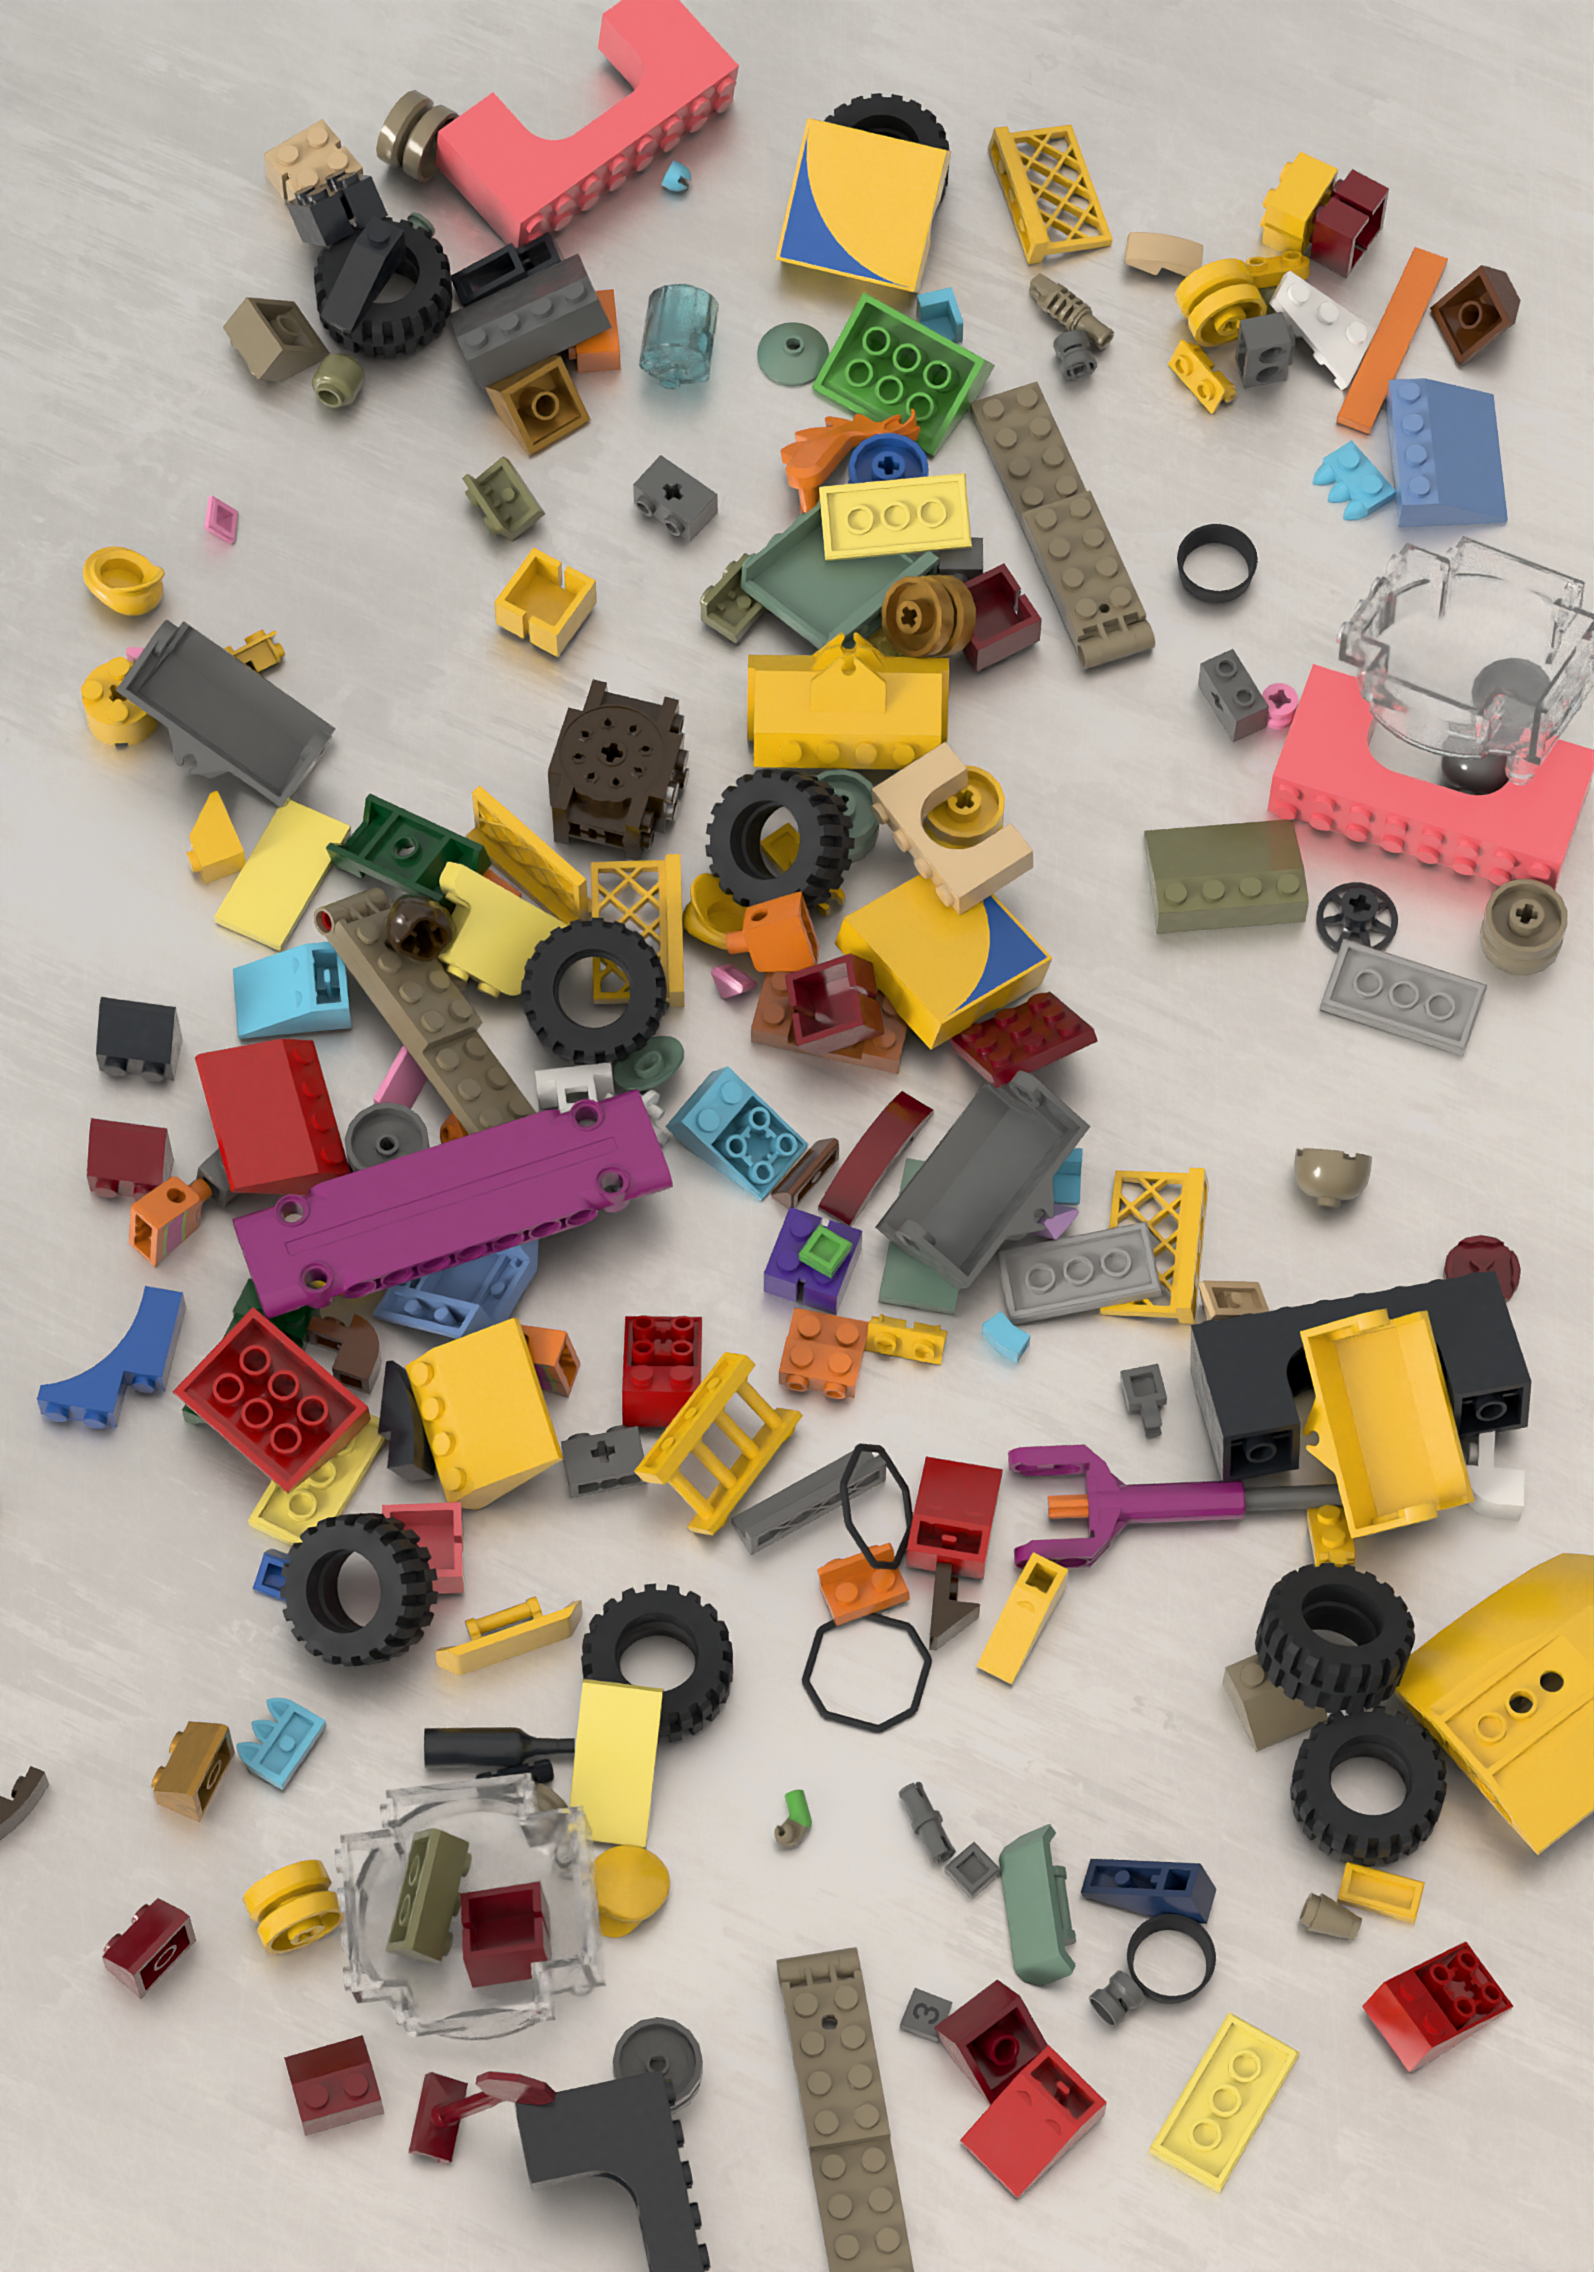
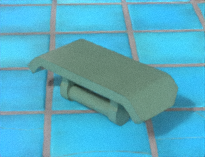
(1037, 1908)

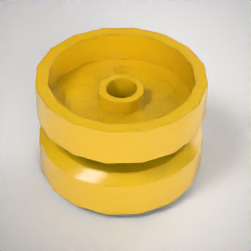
(1217, 300)
(969, 814)
(293, 1906)

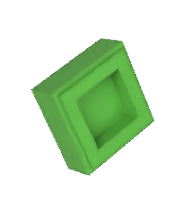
(825, 1251)

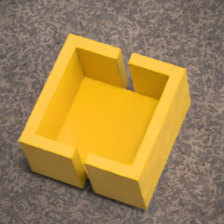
(1293, 204)
(540, 606)

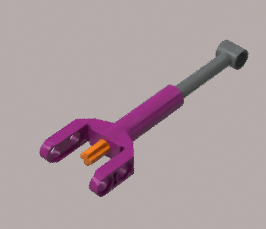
(1113, 1505)

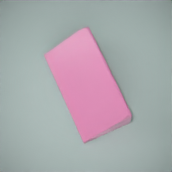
(402, 1081)

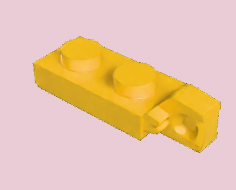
(1330, 1536)

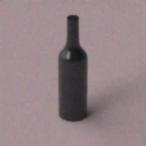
(487, 1747)

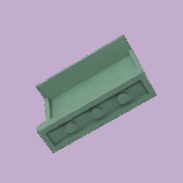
(822, 595)

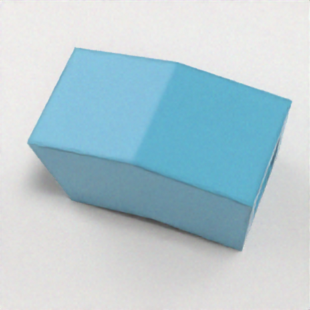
(1005, 1337)

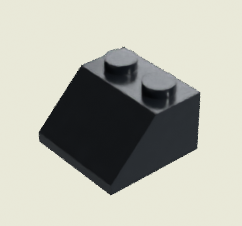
(138, 1039)

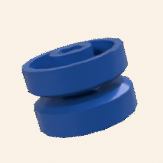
(887, 458)

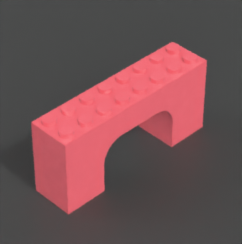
(537, 183)
(1339, 787)

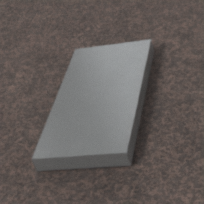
(1403, 997)
(1078, 1273)

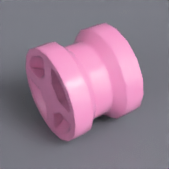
(1280, 715)

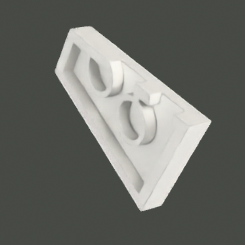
(1325, 325)

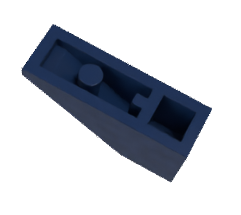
(1151, 1887)

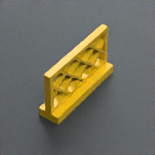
(1023, 204)
(529, 861)
(669, 921)
(1188, 1238)

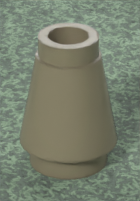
(1328, 1917)

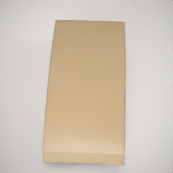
(1156, 250)

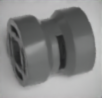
(1075, 354)
(1117, 1998)

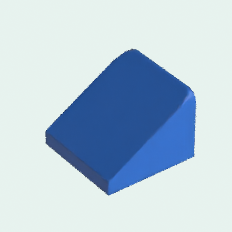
(269, 1573)

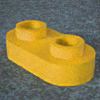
(1269, 271)

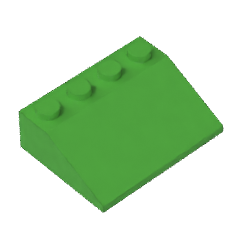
(896, 365)

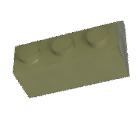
(429, 1896)

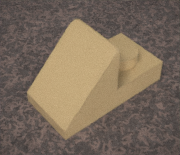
(1231, 1299)

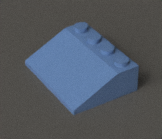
(1444, 454)

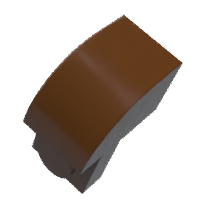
(357, 1349)

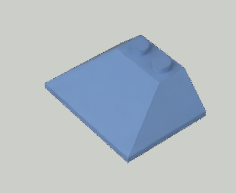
(463, 1296)

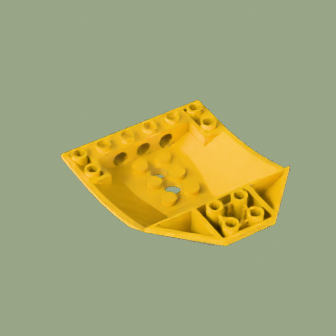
(1463, 1679)

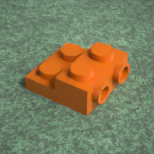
(823, 1354)

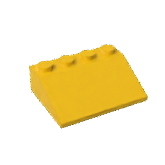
(484, 1414)

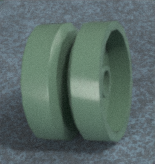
(857, 796)

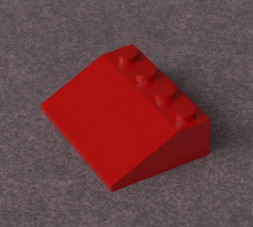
(272, 1117)
(273, 1402)

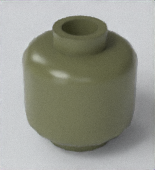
(338, 380)

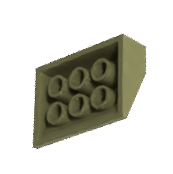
(1226, 876)

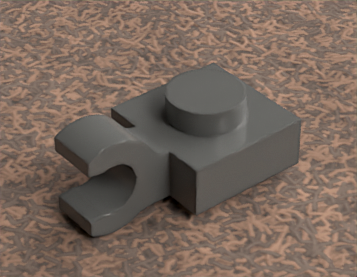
(1145, 1392)

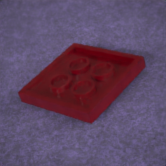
(1023, 1038)

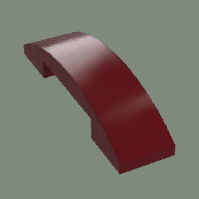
(873, 1157)

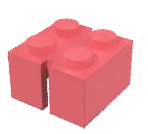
(442, 1533)

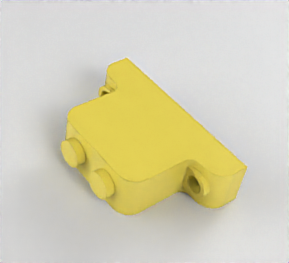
(492, 931)

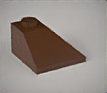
(1477, 312)

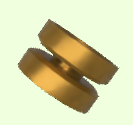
(928, 615)

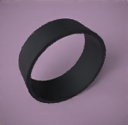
(1217, 534)
(1181, 1924)

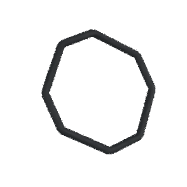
(847, 1511)
(856, 1722)

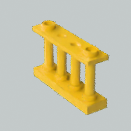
(686, 1436)

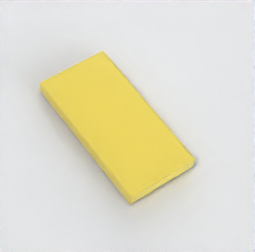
(895, 517)
(281, 875)
(323, 1493)
(616, 1759)
(1224, 2102)

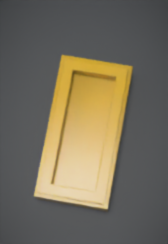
(1380, 1892)

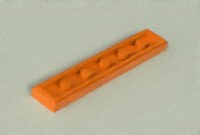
(1392, 340)

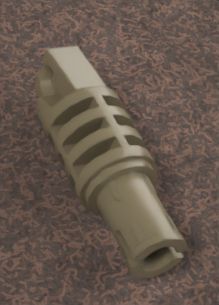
(1069, 310)

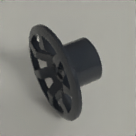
(1357, 914)

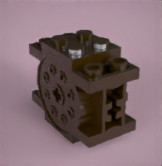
(617, 771)

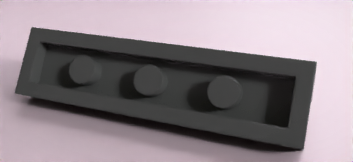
(806, 1501)

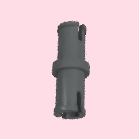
(927, 1822)

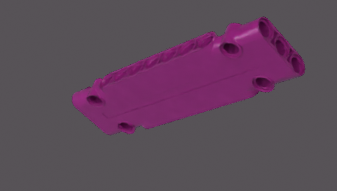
(452, 1203)

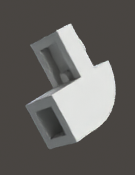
(1495, 1490)

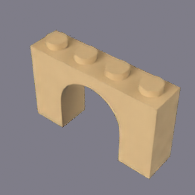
(960, 875)

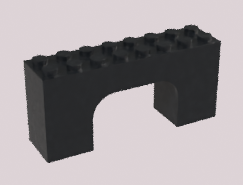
(1257, 1364)
(627, 2136)

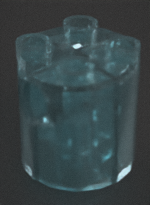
(679, 335)

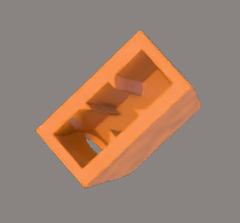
(777, 935)

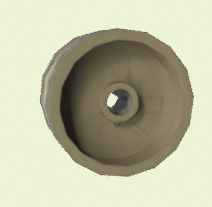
(411, 135)
(1523, 927)

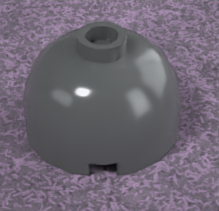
(1475, 776)

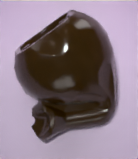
(419, 927)

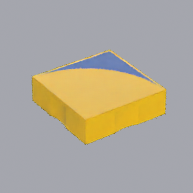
(863, 205)
(940, 964)

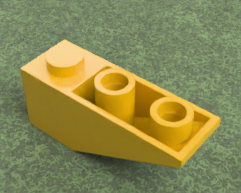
(1023, 1617)

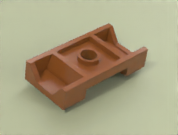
(775, 1028)

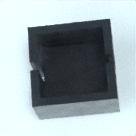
(325, 212)

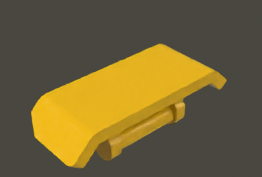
(511, 1641)

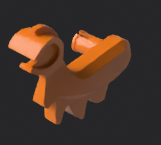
(823, 448)

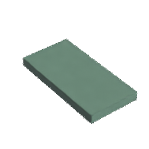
(910, 1281)

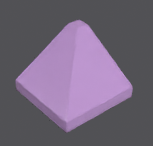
(1056, 1226)

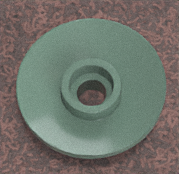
(792, 366)
(650, 1065)

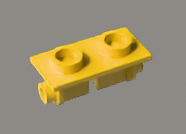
(1196, 372)
(259, 650)
(893, 1338)

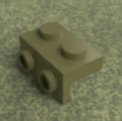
(503, 499)
(728, 606)

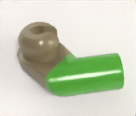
(797, 1823)

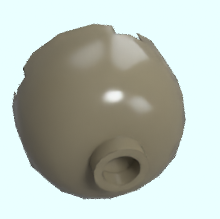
(1331, 1175)

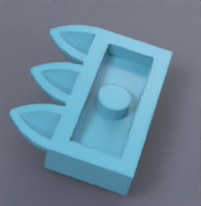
(1356, 481)
(283, 1742)

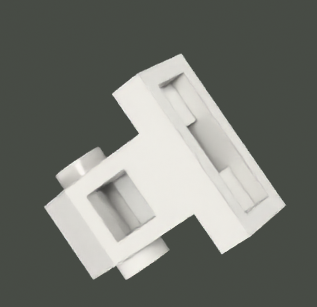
(571, 1084)

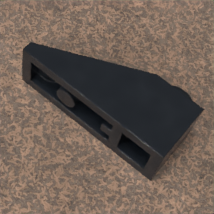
(364, 274)

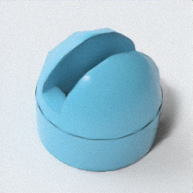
(674, 175)

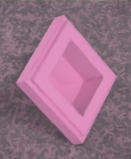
(221, 519)
(731, 980)

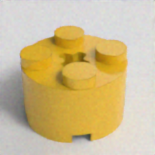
(110, 714)

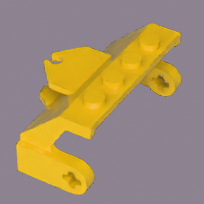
(846, 708)
(1384, 1420)

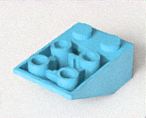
(292, 992)
(737, 1133)

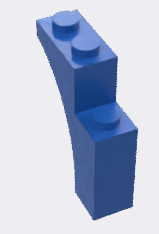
(139, 1360)

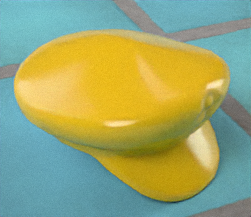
(124, 580)
(711, 912)
(629, 1888)

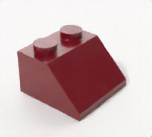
(127, 1158)
(149, 1946)
(991, 2039)
(334, 2085)

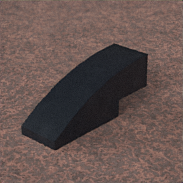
(505, 268)
(402, 1426)

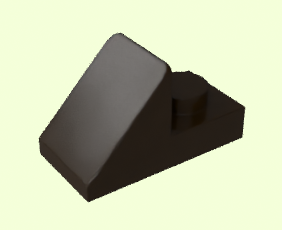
(948, 1614)

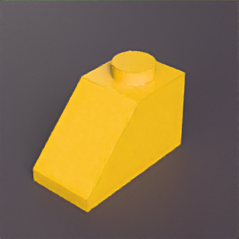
(214, 843)

